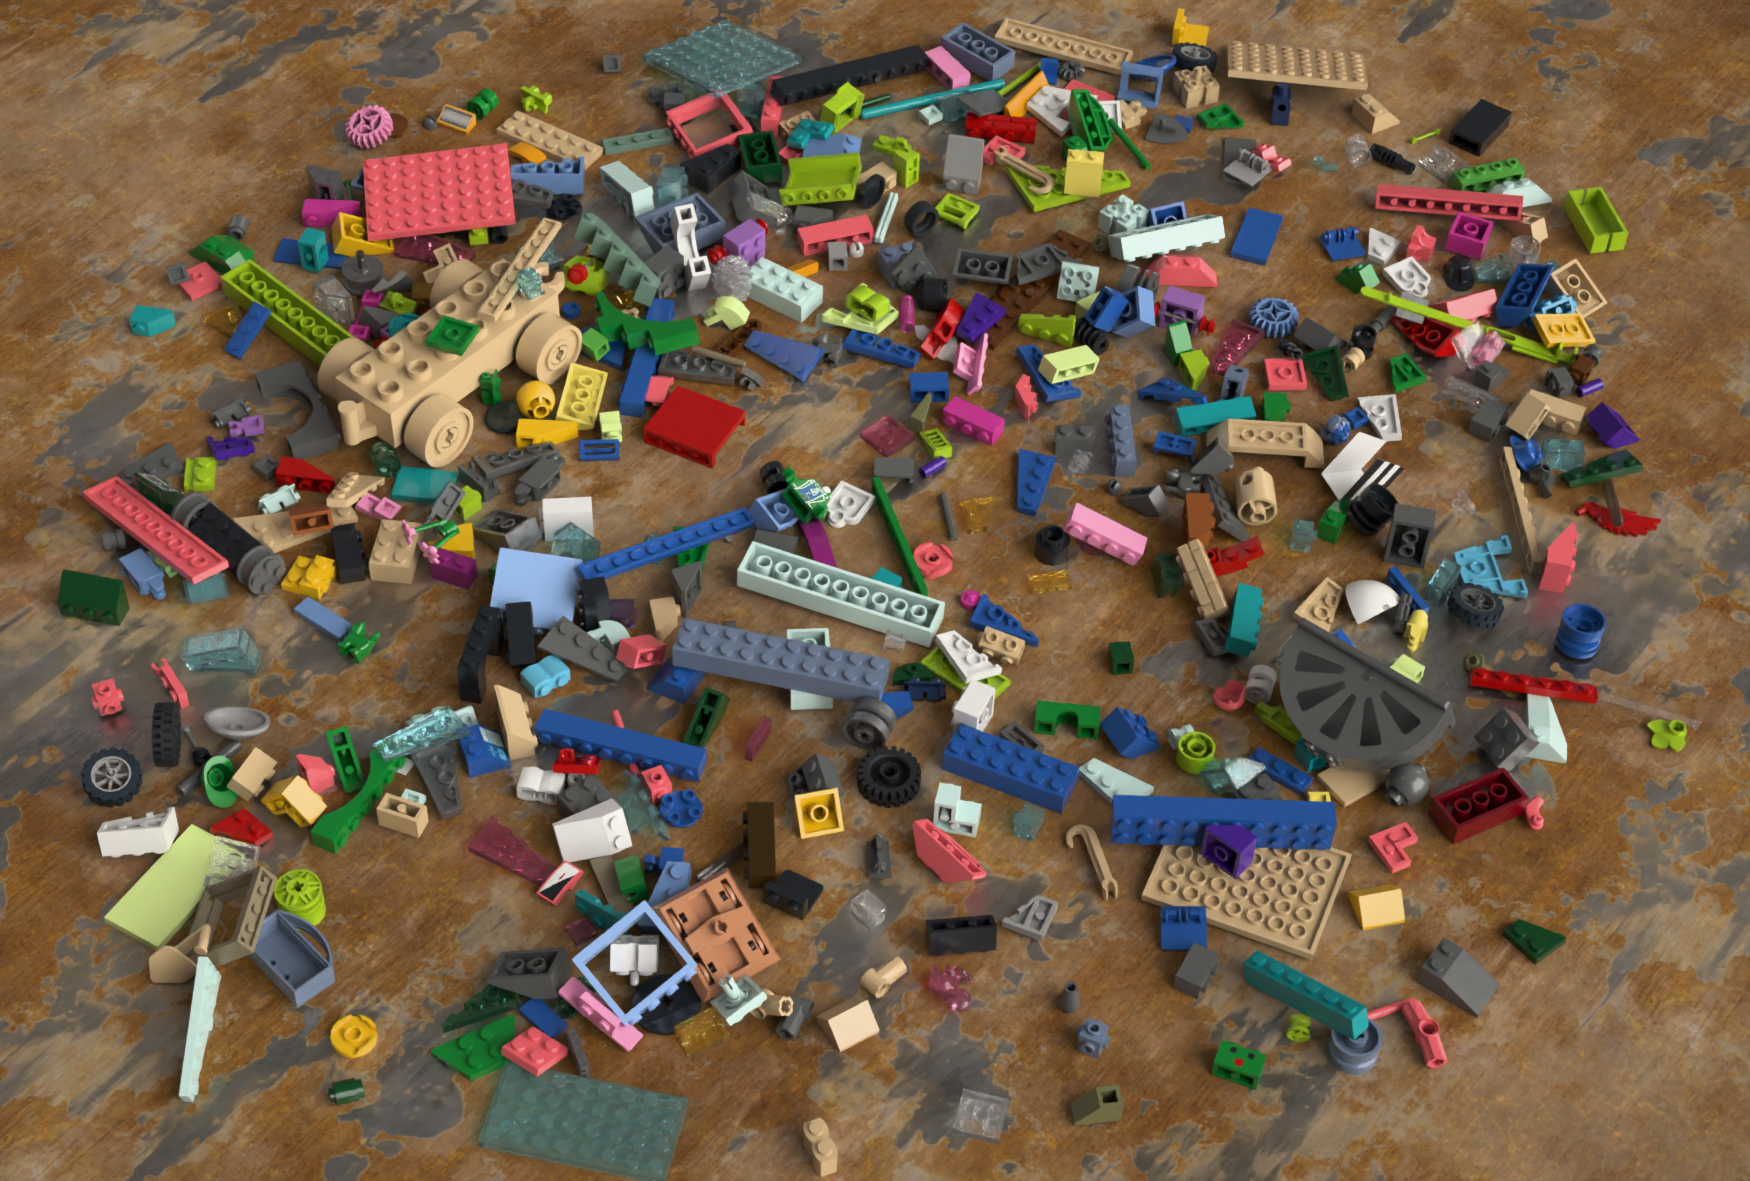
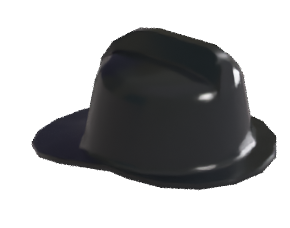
(1459, 273)

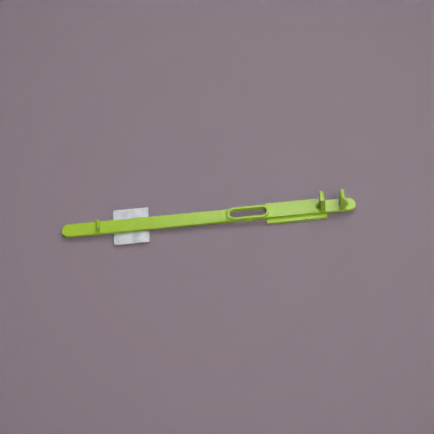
(1415, 309)

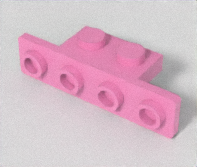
(970, 363)
(599, 1014)

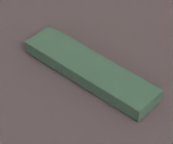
(637, 141)

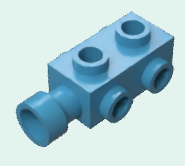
(1565, 303)

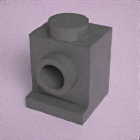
(1559, 381)

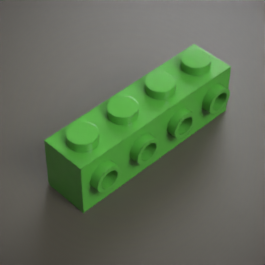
(1487, 175)

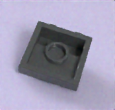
(1258, 788)

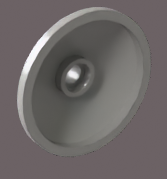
(236, 722)

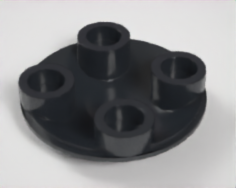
(564, 208)

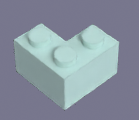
(955, 814)

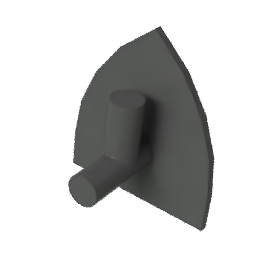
(1165, 130)

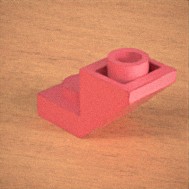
(1268, 153)
(659, 389)
(1024, 397)

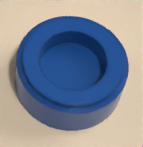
(571, 310)

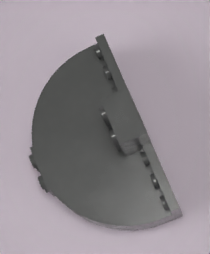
(1355, 706)

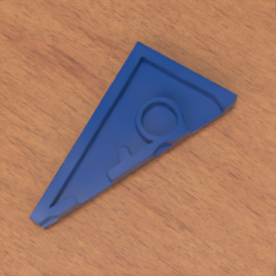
(1171, 391)
(995, 617)

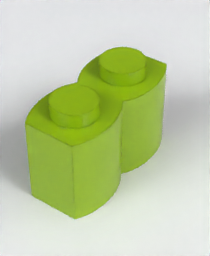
(867, 303)

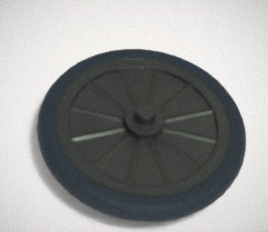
(503, 417)

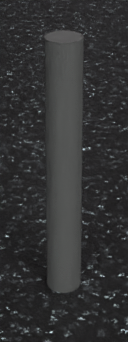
(948, 517)

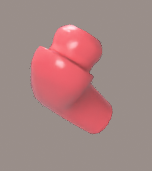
(1532, 814)

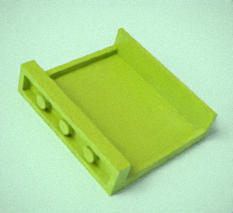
(821, 179)

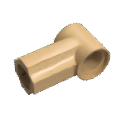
(879, 980)
(773, 1005)

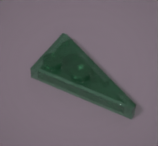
(483, 1005)

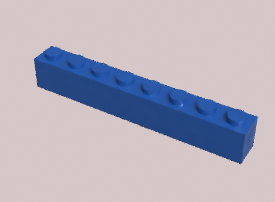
(643, 365)
(620, 744)

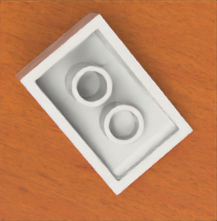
(593, 832)

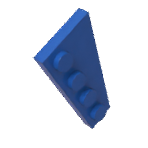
(1031, 359)

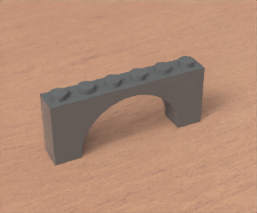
(293, 382)

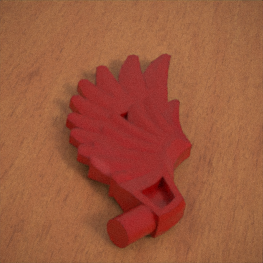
(1632, 523)

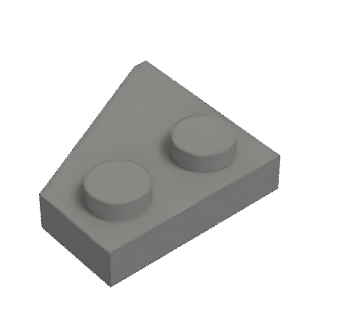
(1032, 918)

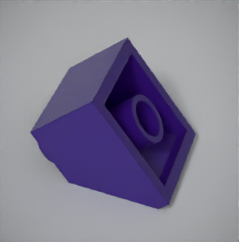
(1610, 427)
(1229, 848)

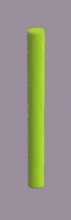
(1020, 79)

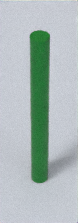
(1129, 144)

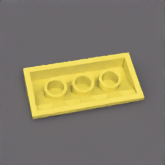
(582, 396)

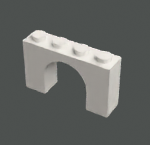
(683, 228)

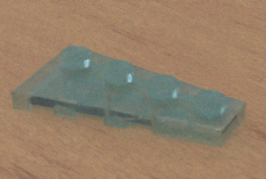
(426, 733)

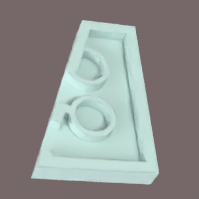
(1111, 781)

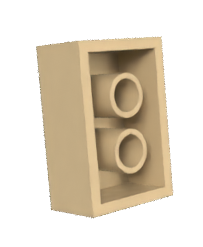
(391, 556)

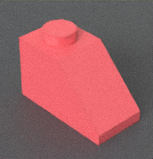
(315, 772)

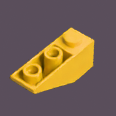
(541, 431)

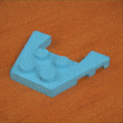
(1481, 568)

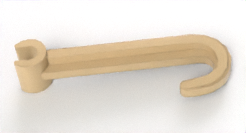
(1003, 157)
(1097, 857)

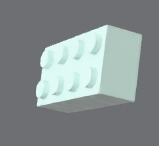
(784, 290)
(803, 700)

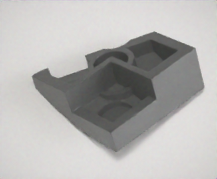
(400, 283)

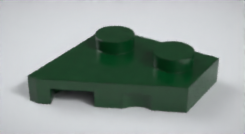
(1533, 940)

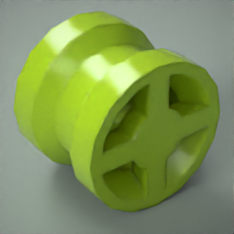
(1298, 1027)

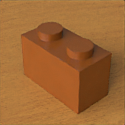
(310, 518)

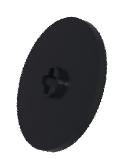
(682, 1005)

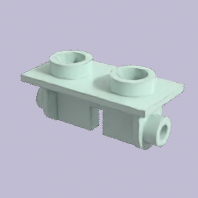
(271, 502)

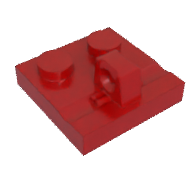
(570, 764)

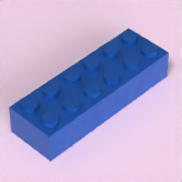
(1010, 768)

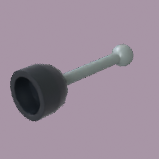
(197, 755)

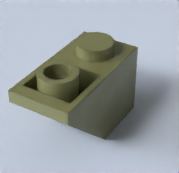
(1098, 1106)

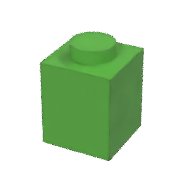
(594, 344)

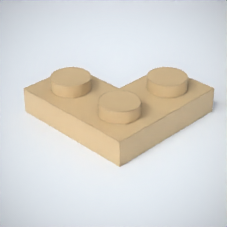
(444, 256)

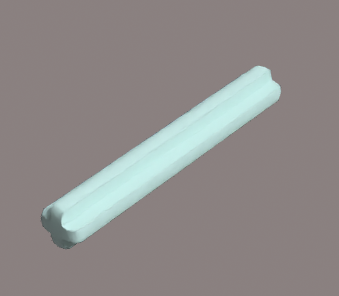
(885, 217)

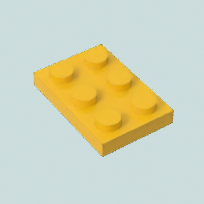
(1564, 328)

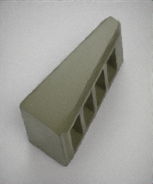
(920, 414)

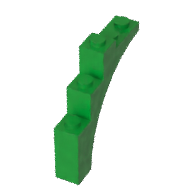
(637, 332)

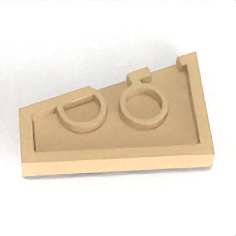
(1321, 605)

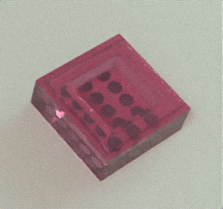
(580, 931)

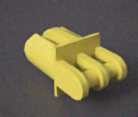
(1416, 629)

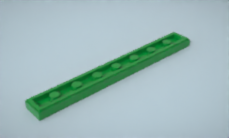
(898, 537)

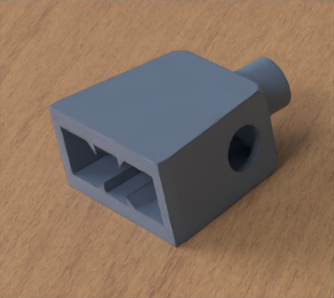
(1234, 380)

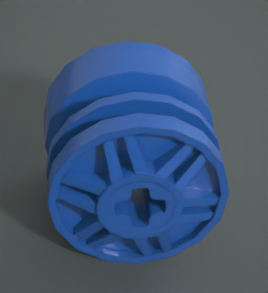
(1580, 631)

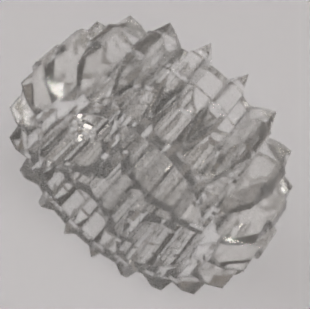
(732, 278)

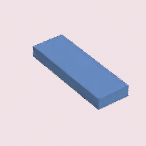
(322, 619)

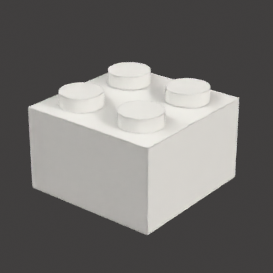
(974, 706)

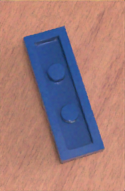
(247, 330)
(1400, 585)
(1282, 772)

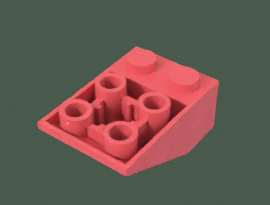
(1559, 562)

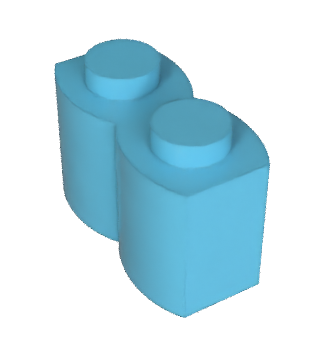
(544, 676)

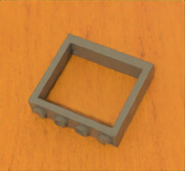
(258, 888)

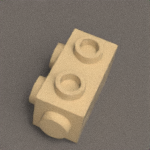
(1001, 646)

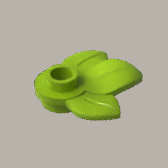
(1668, 734)

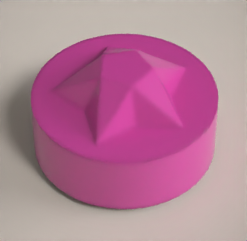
(970, 599)

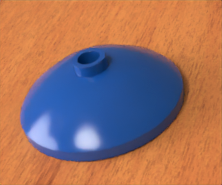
(1159, 61)

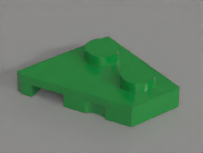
(1220, 117)
(1405, 373)

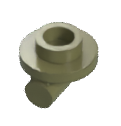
(1101, 244)
(1474, 659)

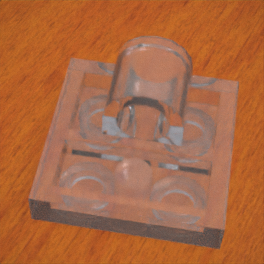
(1441, 163)

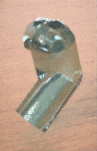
(1326, 167)

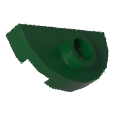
(911, 671)

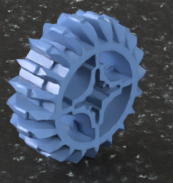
(1274, 317)

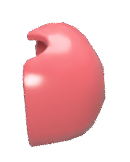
(1231, 696)

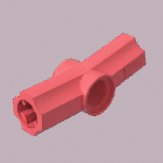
(1422, 1024)

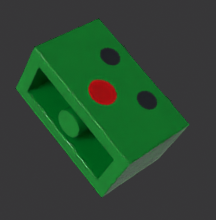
(1238, 1064)

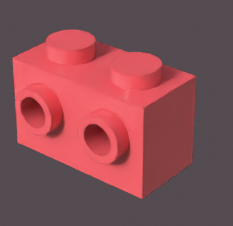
(641, 651)

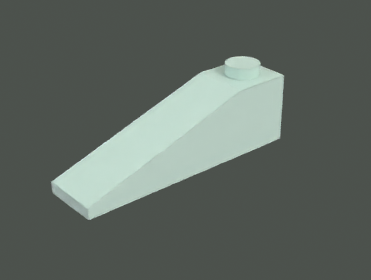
(1544, 725)

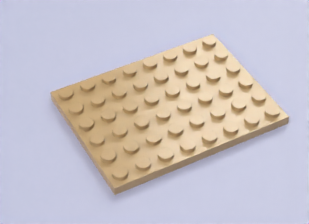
(1296, 65)
(1275, 900)

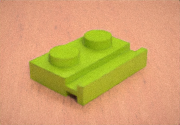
(200, 474)

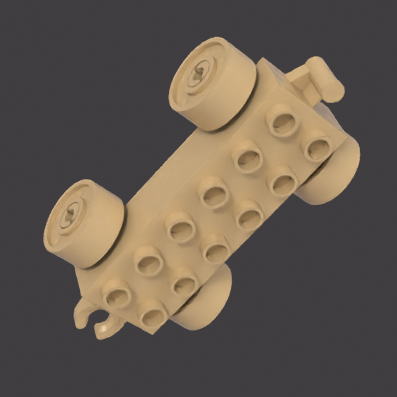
(413, 389)

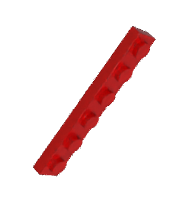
(1533, 685)

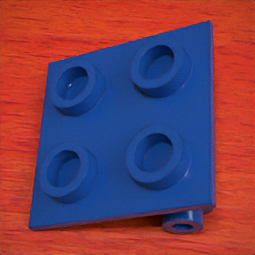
(1342, 243)
(1183, 927)

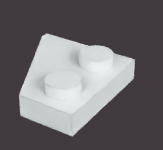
(1381, 247)

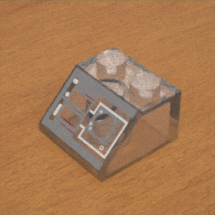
(334, 300)

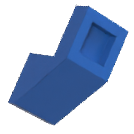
(899, 702)

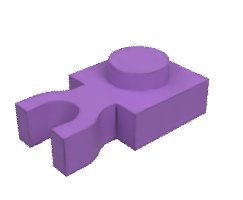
(250, 426)

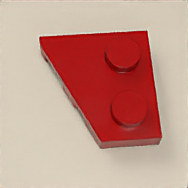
(243, 827)

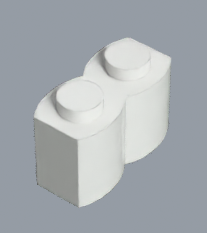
(540, 785)

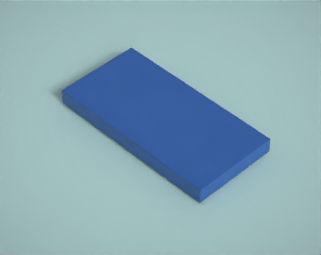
(1257, 236)

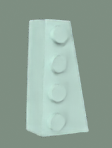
(627, 189)

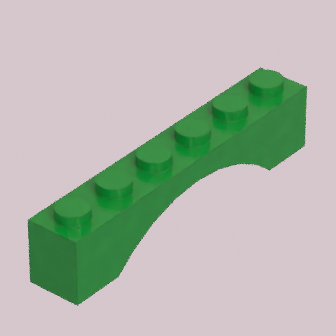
(335, 827)

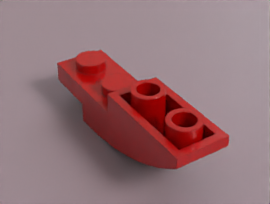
(942, 329)
(1234, 557)

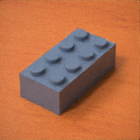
(978, 52)

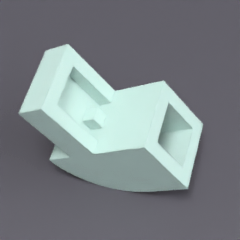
(609, 634)

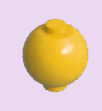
(535, 399)

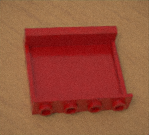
(693, 426)

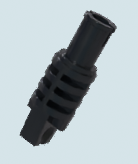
(1391, 158)

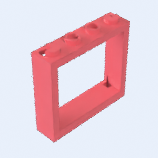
(698, 107)

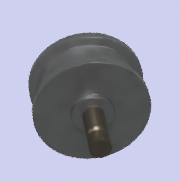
(361, 273)

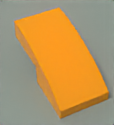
(527, 153)

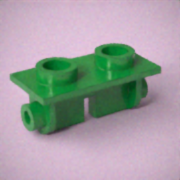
(490, 388)

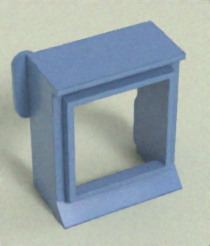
(1147, 99)

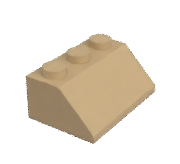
(514, 723)

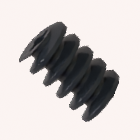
(1091, 336)

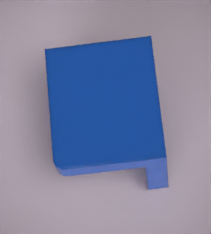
(1050, 68)

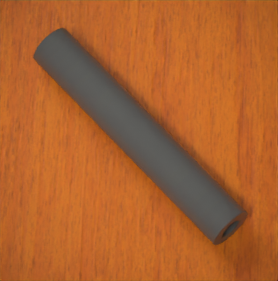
(193, 779)

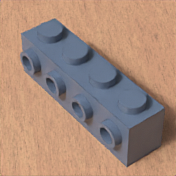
(1121, 440)

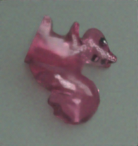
(946, 987)

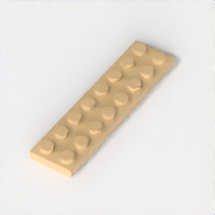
(1063, 46)

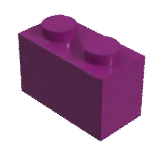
(454, 569)

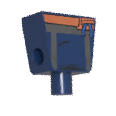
(1280, 98)

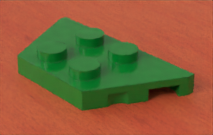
(479, 1050)

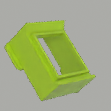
(844, 98)

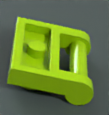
(957, 206)

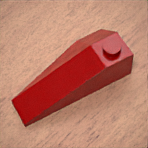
(1430, 336)

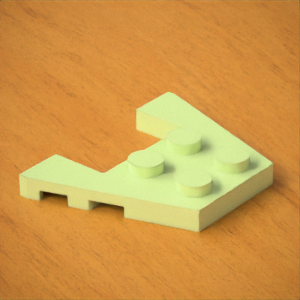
(857, 321)

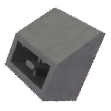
(324, 183)

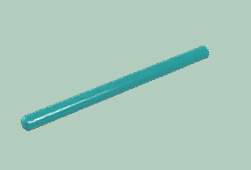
(926, 99)

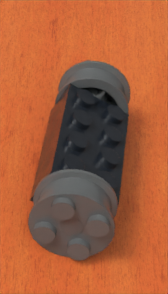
(246, 556)

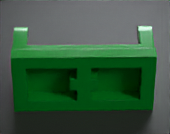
(631, 878)

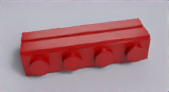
(1007, 127)

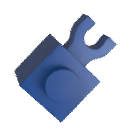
(667, 854)

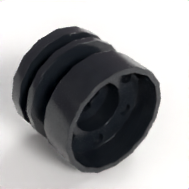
(1372, 509)

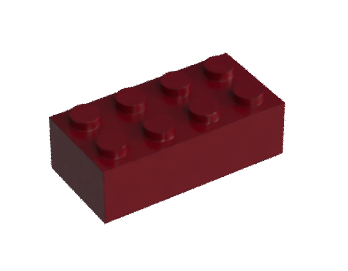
(1478, 805)

